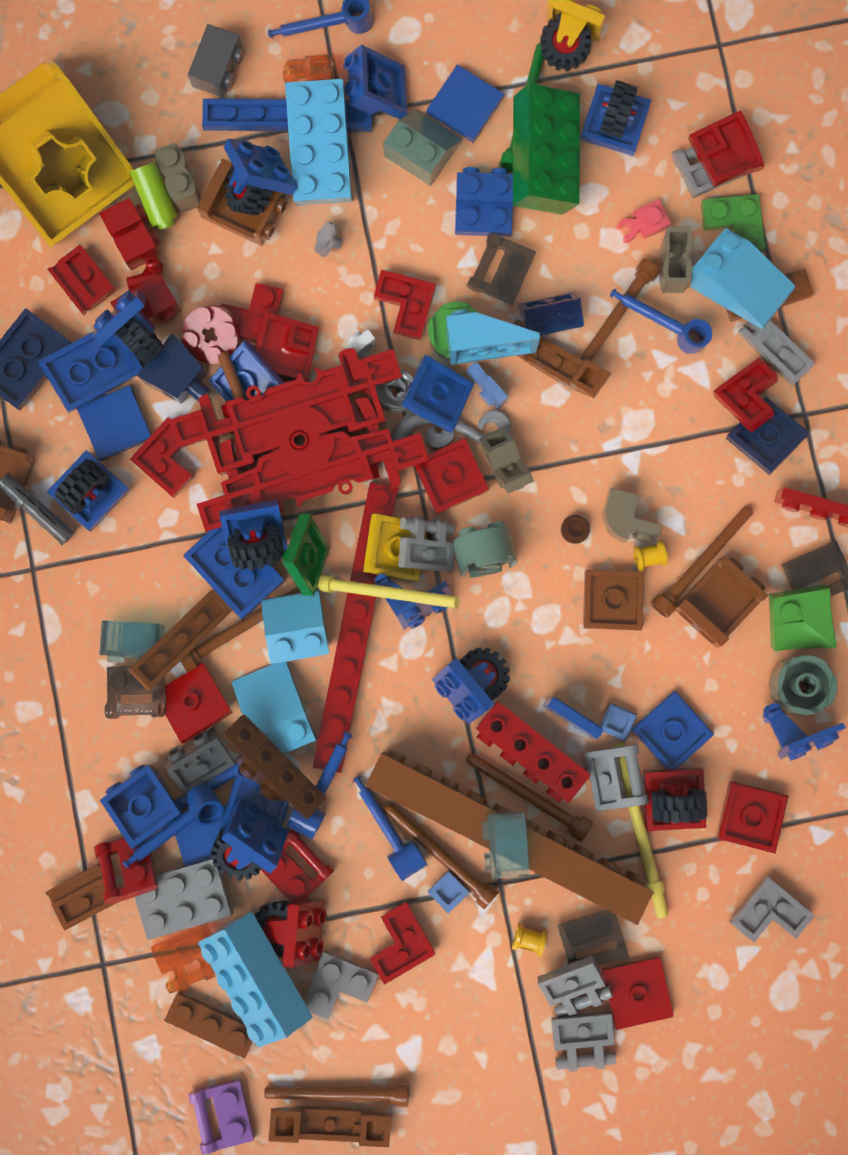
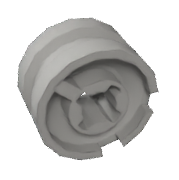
(386, 398)

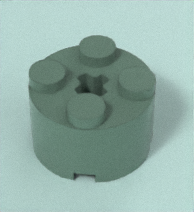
(484, 550)
(814, 673)

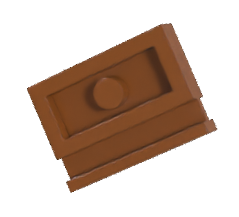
(79, 897)

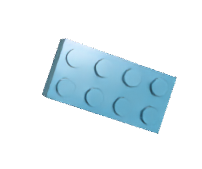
(319, 141)
(255, 980)

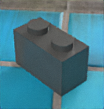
(216, 60)

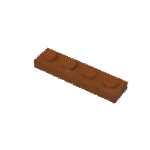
(179, 640)

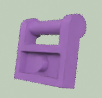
(231, 1115)

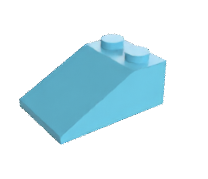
(741, 279)
(482, 337)
(275, 706)

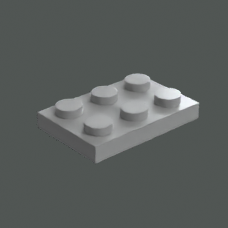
(184, 900)

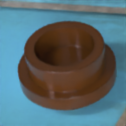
(575, 529)

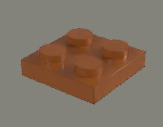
(613, 600)

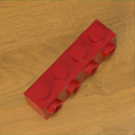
(531, 751)

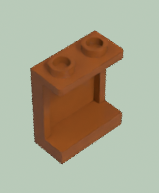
(254, 228)
(20, 466)
(721, 601)

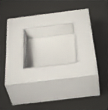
(361, 343)

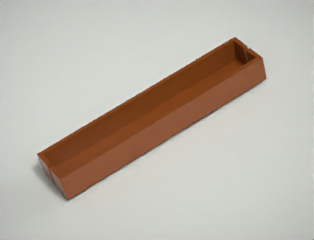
(547, 853)

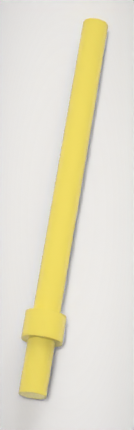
(330, 583)
(654, 884)

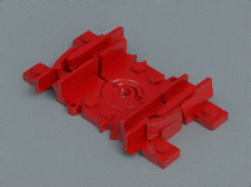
(304, 410)

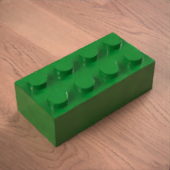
(546, 149)

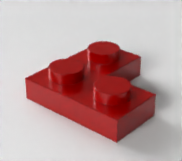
(412, 296)
(263, 299)
(742, 393)
(156, 460)
(409, 946)

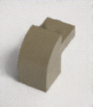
(505, 460)
(620, 520)

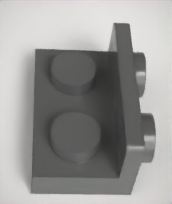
(198, 760)

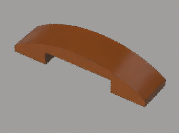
(566, 368)
(329, 1124)

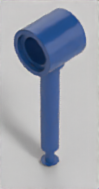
(356, 24)
(684, 342)
(202, 806)
(310, 826)
(405, 858)

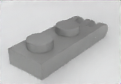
(778, 350)

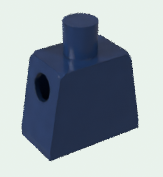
(175, 372)

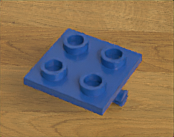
(412, 613)
(792, 739)

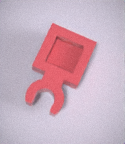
(647, 220)

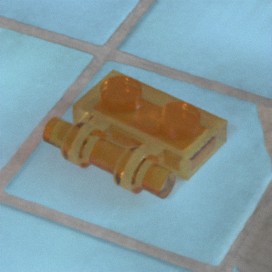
(312, 68)
(181, 950)

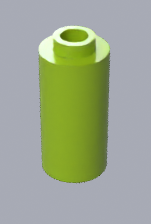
(154, 195)

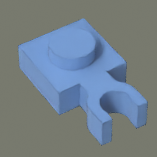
(491, 392)

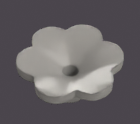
(327, 239)

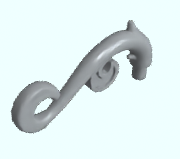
(440, 440)

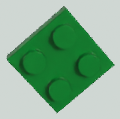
(306, 554)

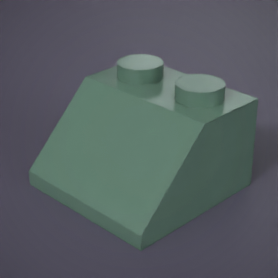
(420, 146)

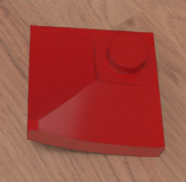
(727, 149)
(286, 345)

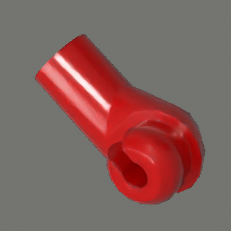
(152, 269)

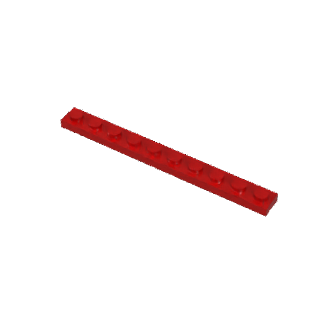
(352, 637)

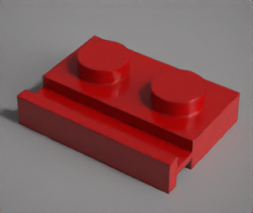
(81, 279)

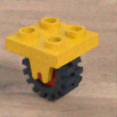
(569, 33)

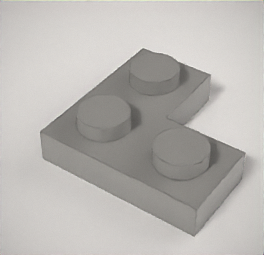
(767, 904)
(335, 976)

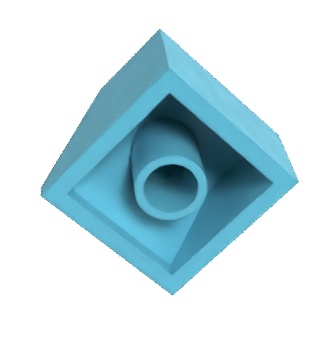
(294, 627)

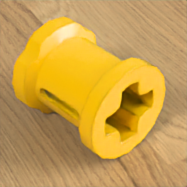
(650, 555)
(529, 940)

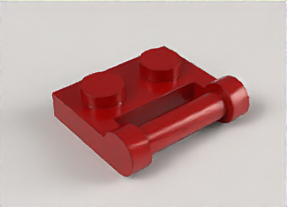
(291, 878)
(137, 879)

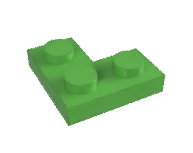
(738, 213)

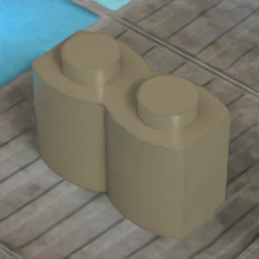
(177, 177)
(675, 259)

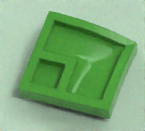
(801, 619)

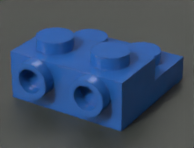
(375, 83)
(484, 202)
(141, 805)

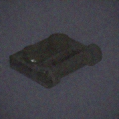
(510, 271)
(816, 566)
(121, 683)
(592, 931)

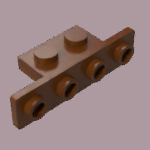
(271, 768)

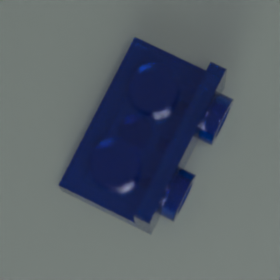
(552, 313)

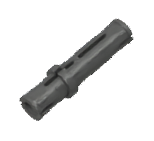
(26, 500)

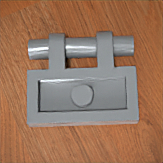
(426, 554)
(572, 981)
(583, 1032)

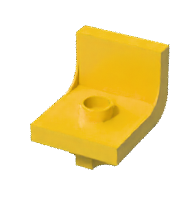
(56, 154)

